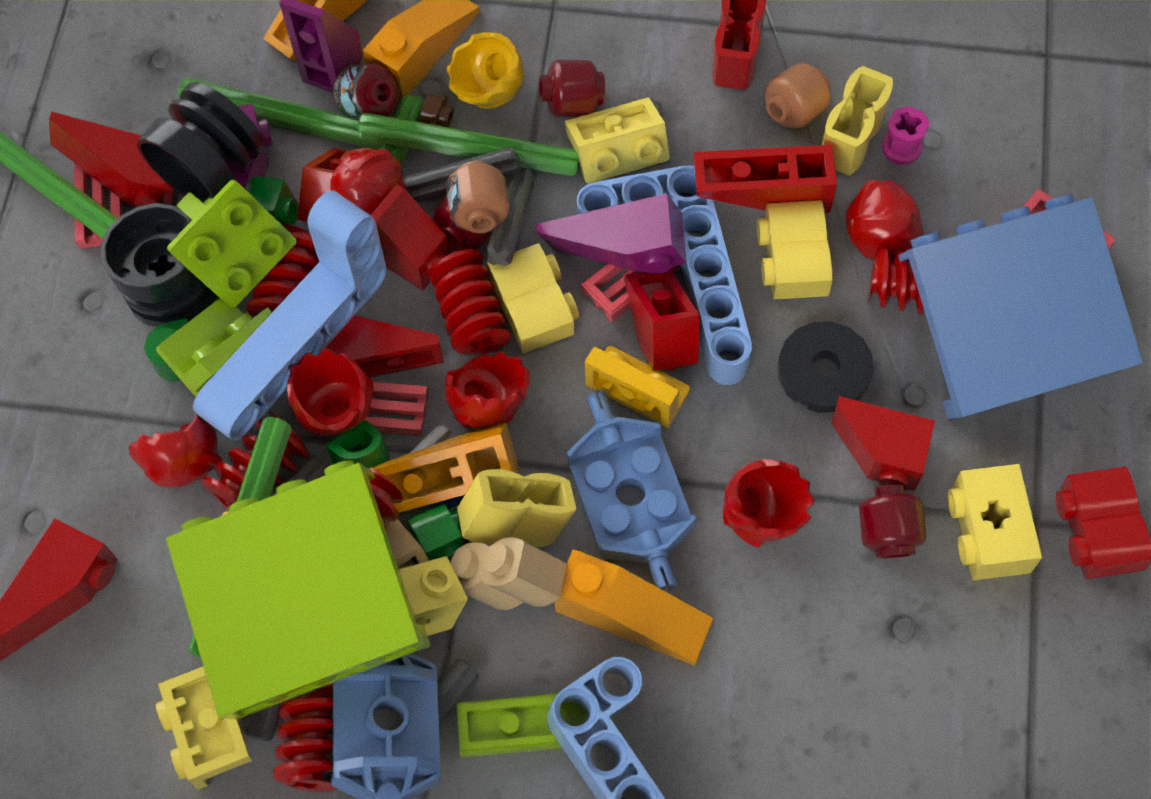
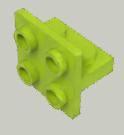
(230, 242)
(208, 342)

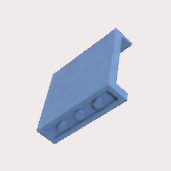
(1023, 305)

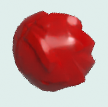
(367, 177)
(883, 218)
(486, 390)
(329, 392)
(178, 456)
(767, 501)

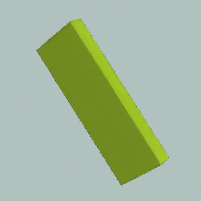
(511, 724)

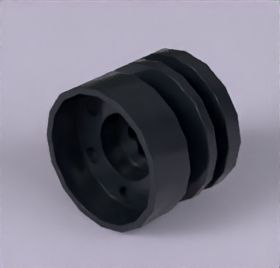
(201, 142)
(144, 270)

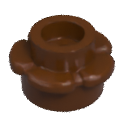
(436, 111)

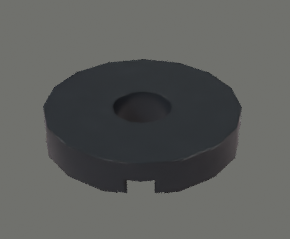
(830, 342)

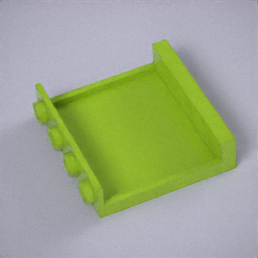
(293, 591)

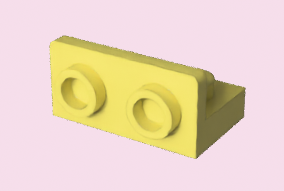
(618, 140)
(203, 740)

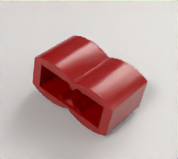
(737, 43)
(1104, 522)

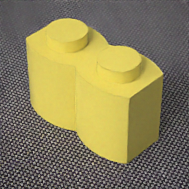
(857, 118)
(796, 250)
(533, 299)
(516, 506)

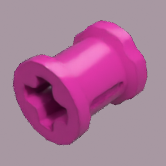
(905, 135)

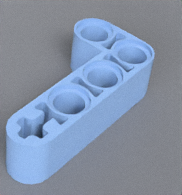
(600, 730)

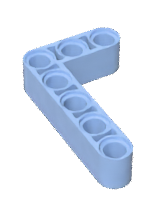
(702, 253)
(305, 322)

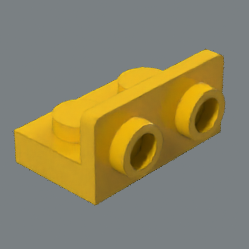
(635, 384)

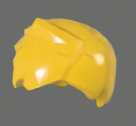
(486, 71)

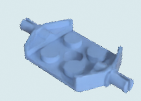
(624, 454)
(381, 761)

